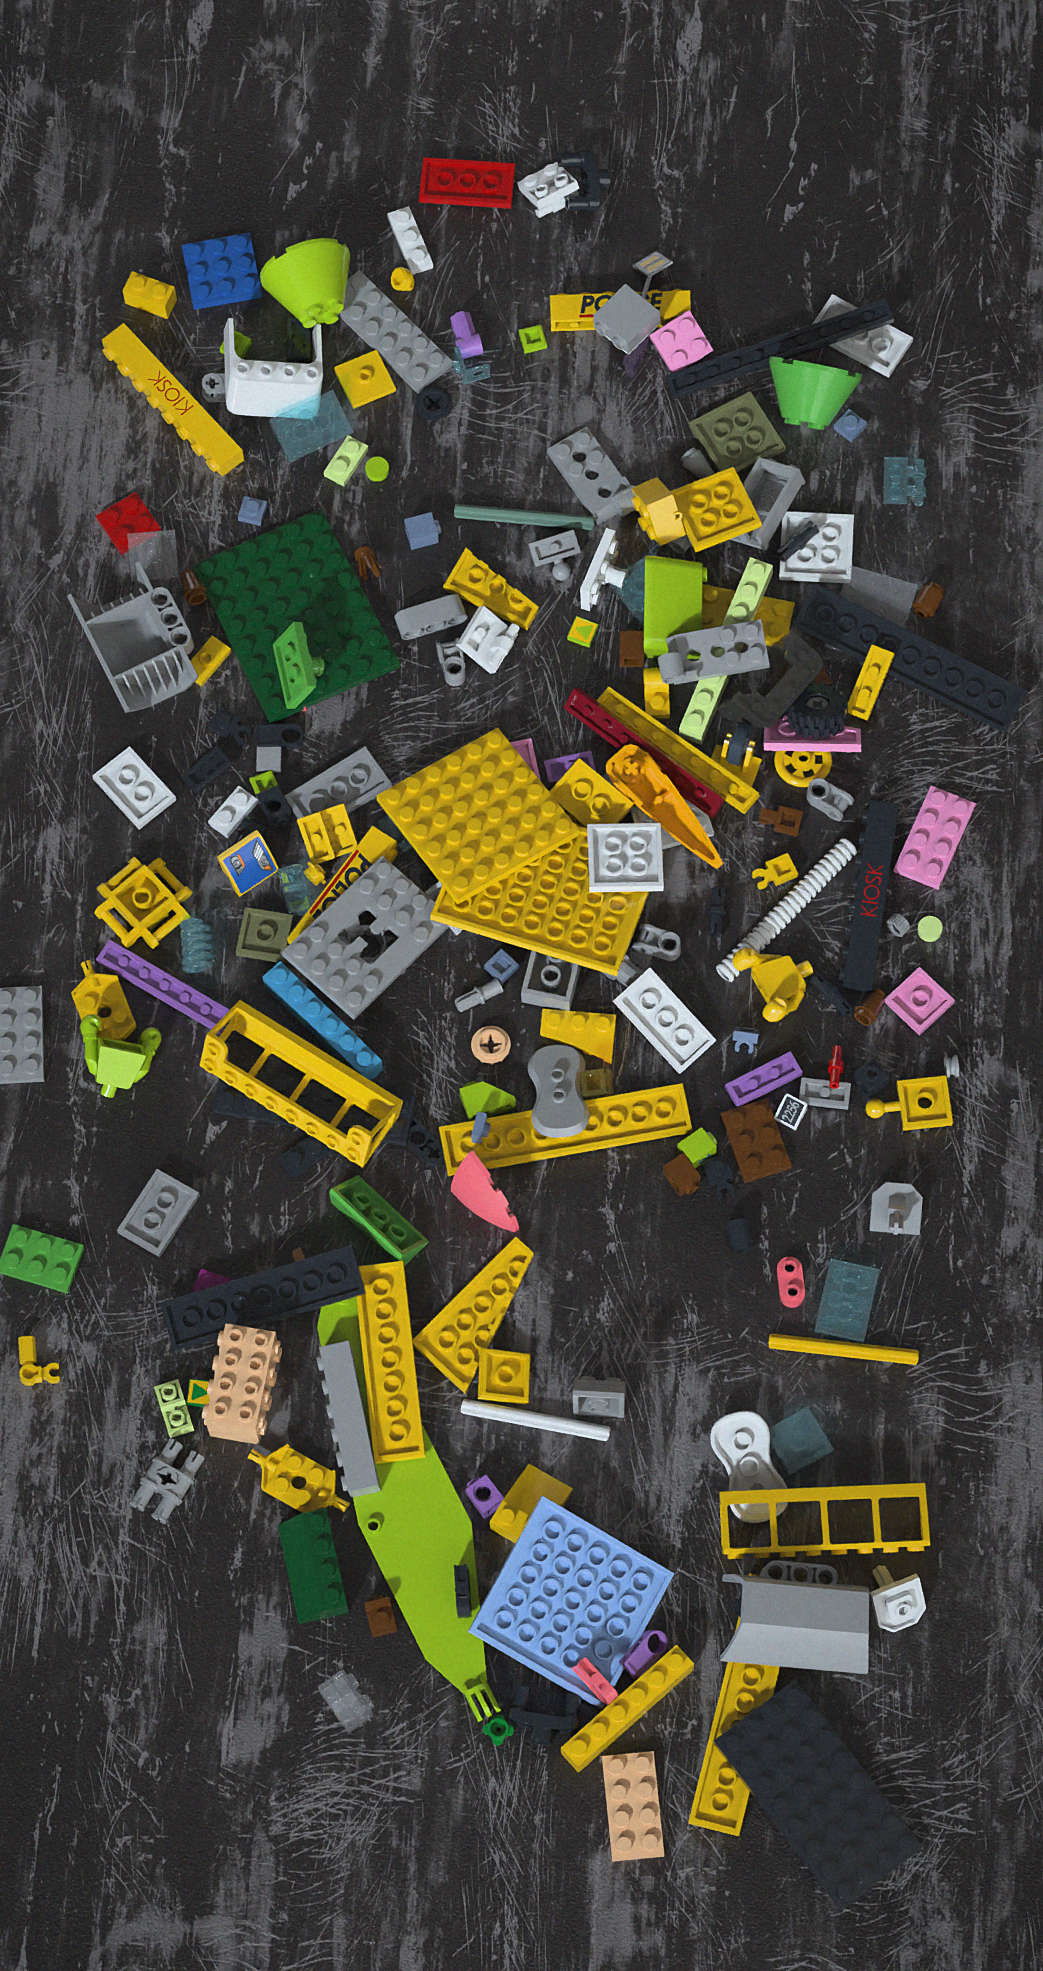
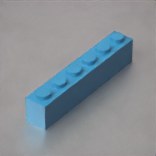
(321, 1021)

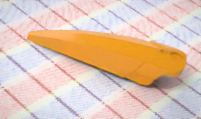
(653, 792)

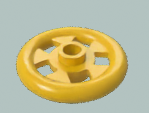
(797, 778)

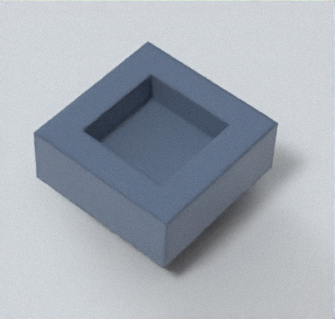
(850, 425)
(252, 511)
(501, 966)
(480, 1129)

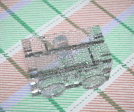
(346, 1701)

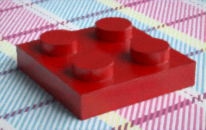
(126, 518)

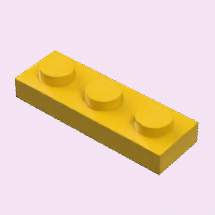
(869, 682)

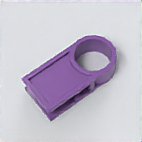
(639, 1657)

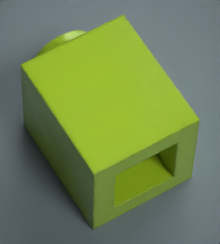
(698, 1147)

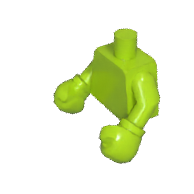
(116, 1061)

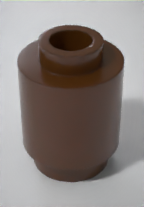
(928, 600)

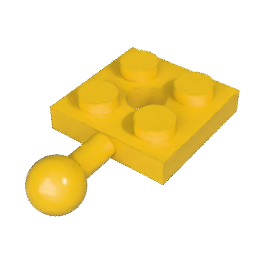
(912, 1115)

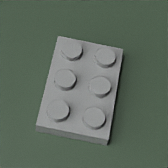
(158, 1212)

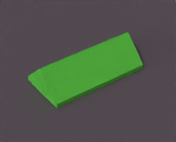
(377, 1219)

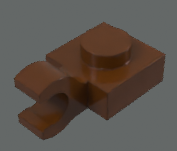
(785, 820)

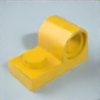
(656, 694)

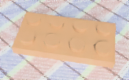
(633, 1806)

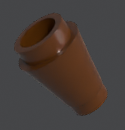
(192, 587)
(870, 1007)

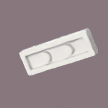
(410, 240)

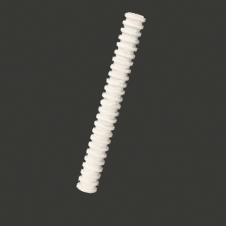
(791, 904)

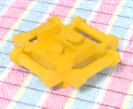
(143, 901)

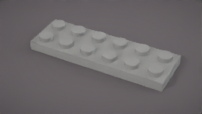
(392, 334)

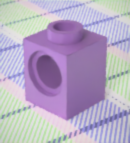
(487, 1506)

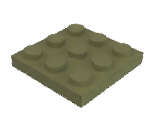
(737, 435)

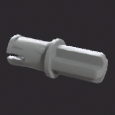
(478, 995)

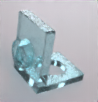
(467, 375)

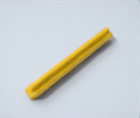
(843, 1349)

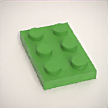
(40, 1258)

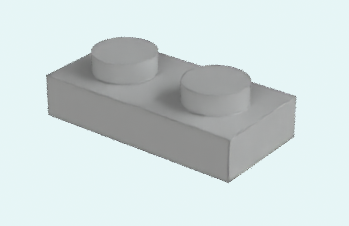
(818, 1093)

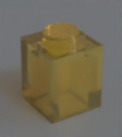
(596, 1082)

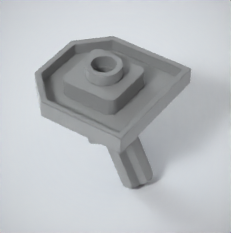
(896, 1209)

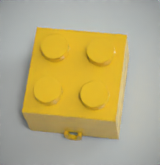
(657, 511)

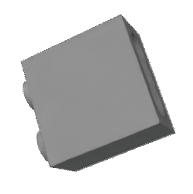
(626, 319)

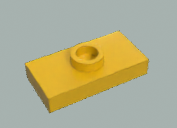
(209, 659)

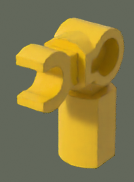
(29, 1373)

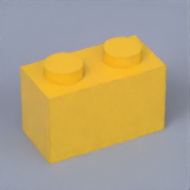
(149, 295)

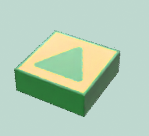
(197, 1393)

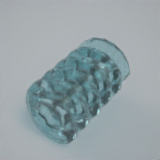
(195, 945)

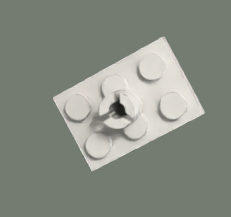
(602, 571)

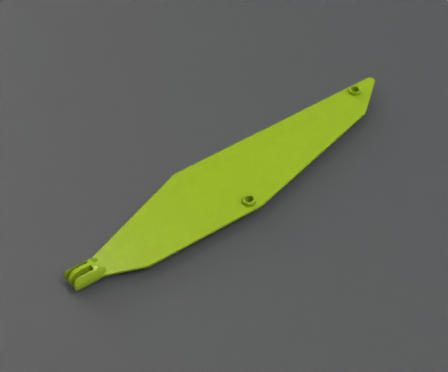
(419, 1540)

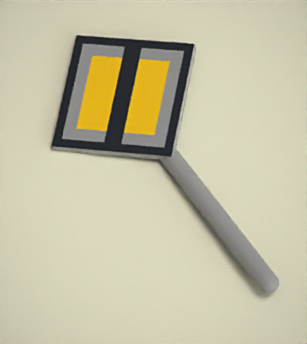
(651, 265)

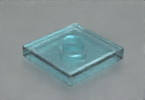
(799, 1441)

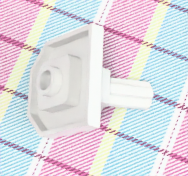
(897, 1602)

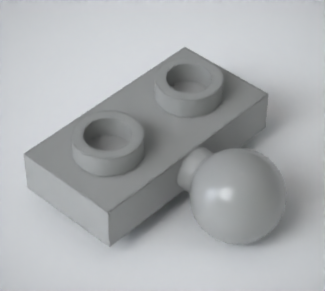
(555, 550)

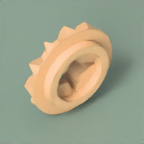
(498, 1036)

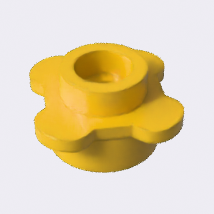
(315, 873)

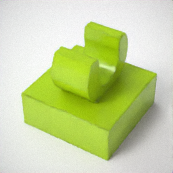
(241, 344)

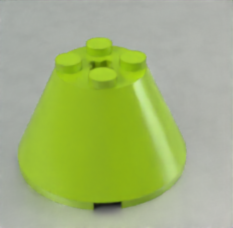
(310, 280)

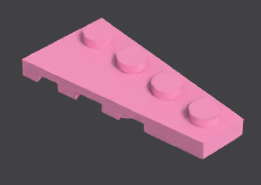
(781, 738)

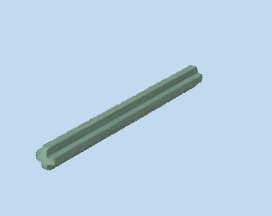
(524, 517)

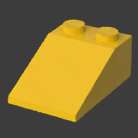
(522, 1498)

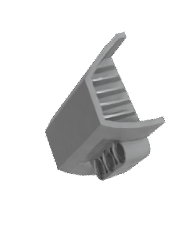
(139, 645)
(801, 1621)

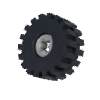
(818, 711)

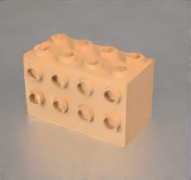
(242, 1384)

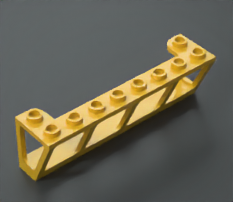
(316, 1066)
(823, 1495)

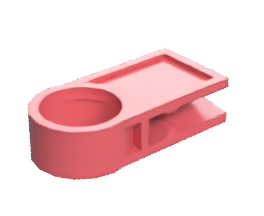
(595, 1681)

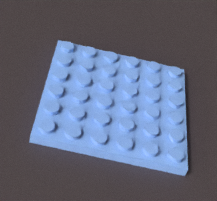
(570, 1598)

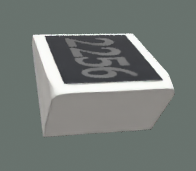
(791, 1111)

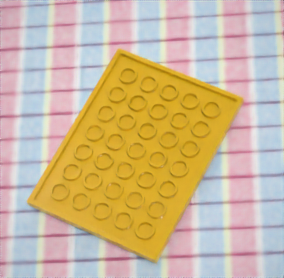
(552, 910)

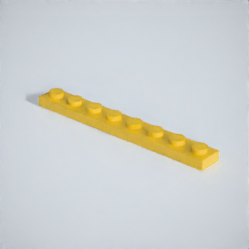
(736, 791)

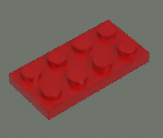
(467, 182)

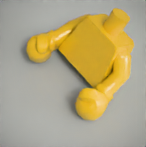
(776, 979)

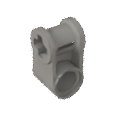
(219, 388)
(452, 658)
(830, 799)
(652, 942)

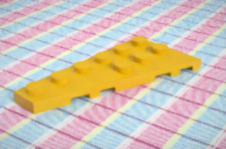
(473, 1316)

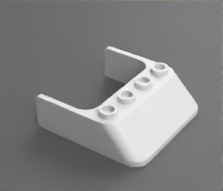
(268, 386)

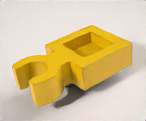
(778, 870)

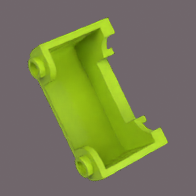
(671, 602)

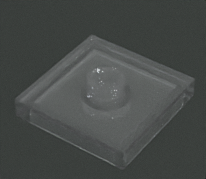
(155, 553)

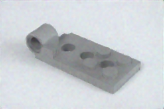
(587, 490)
(678, 669)

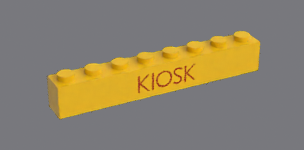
(172, 400)

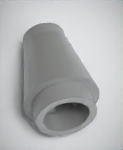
(696, 463)

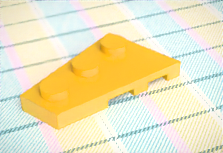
(583, 1030)

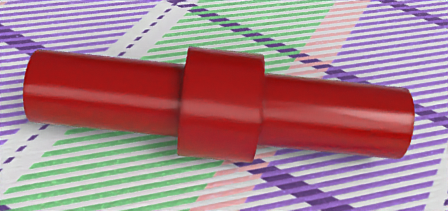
(835, 1067)

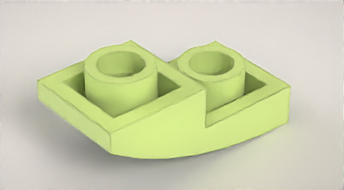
(174, 1408)

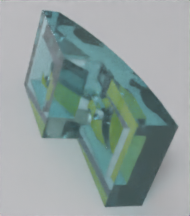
(295, 890)

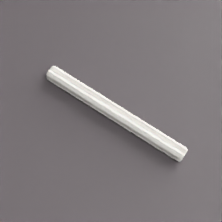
(535, 1419)

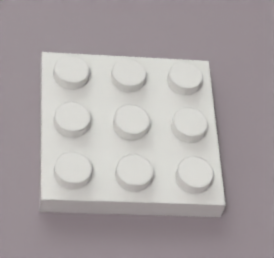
(826, 554)
(625, 857)

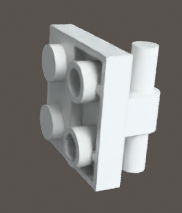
(549, 188)
(487, 639)

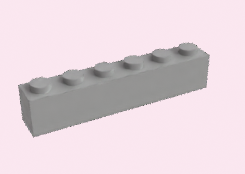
(349, 1419)

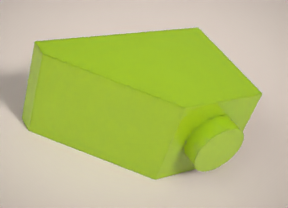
(485, 1099)

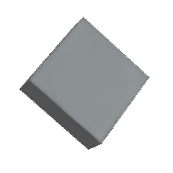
(268, 759)

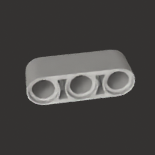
(430, 617)

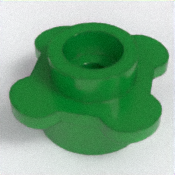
(498, 1722)

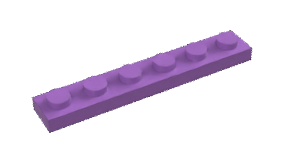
(161, 985)

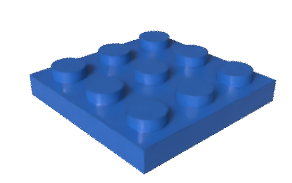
(221, 271)

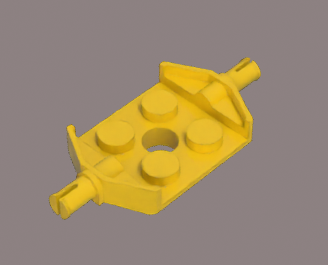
(104, 991)
(285, 1465)

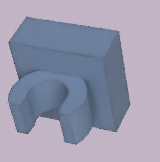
(747, 1036)

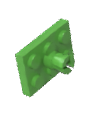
(296, 665)

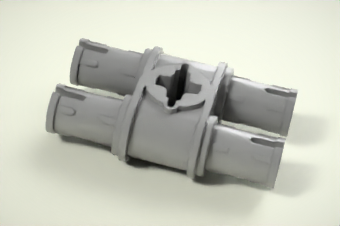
(163, 1468)

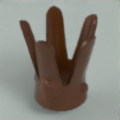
(365, 556)

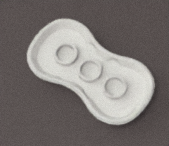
(743, 1447)

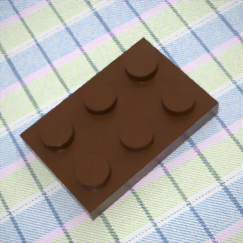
(755, 1140)

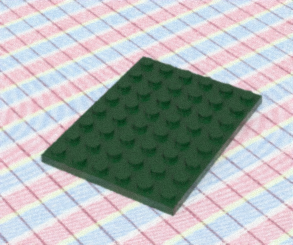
(287, 579)

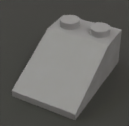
(599, 1397)

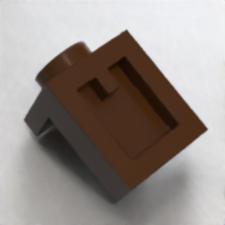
(380, 1616)

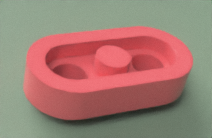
(789, 1281)

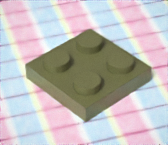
(264, 934)

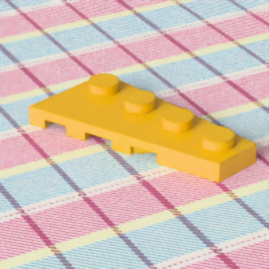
(482, 587)

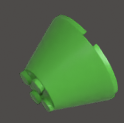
(811, 391)

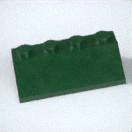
(313, 1566)

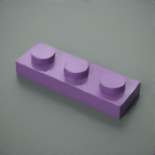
(763, 1079)

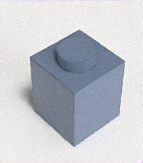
(422, 530)

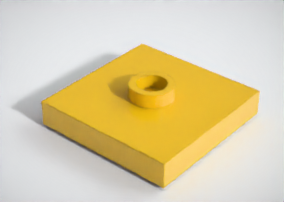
(365, 379)
(504, 1376)

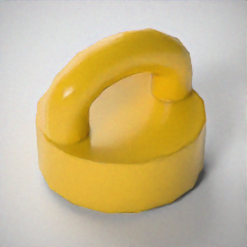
(402, 279)

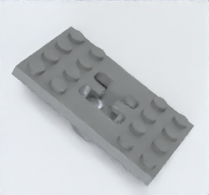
(338, 966)

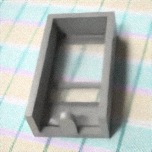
(771, 491)

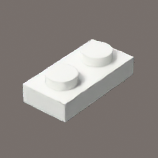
(233, 811)

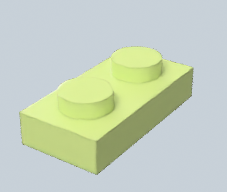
(346, 460)

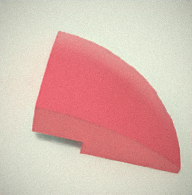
(474, 1189)

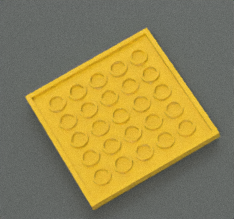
(477, 815)

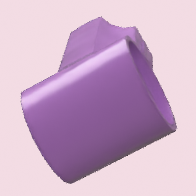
(465, 334)

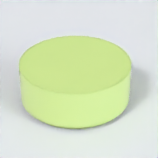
(930, 928)

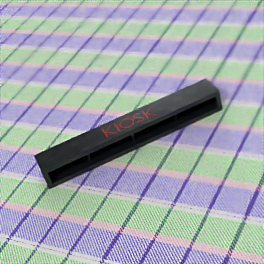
(870, 896)

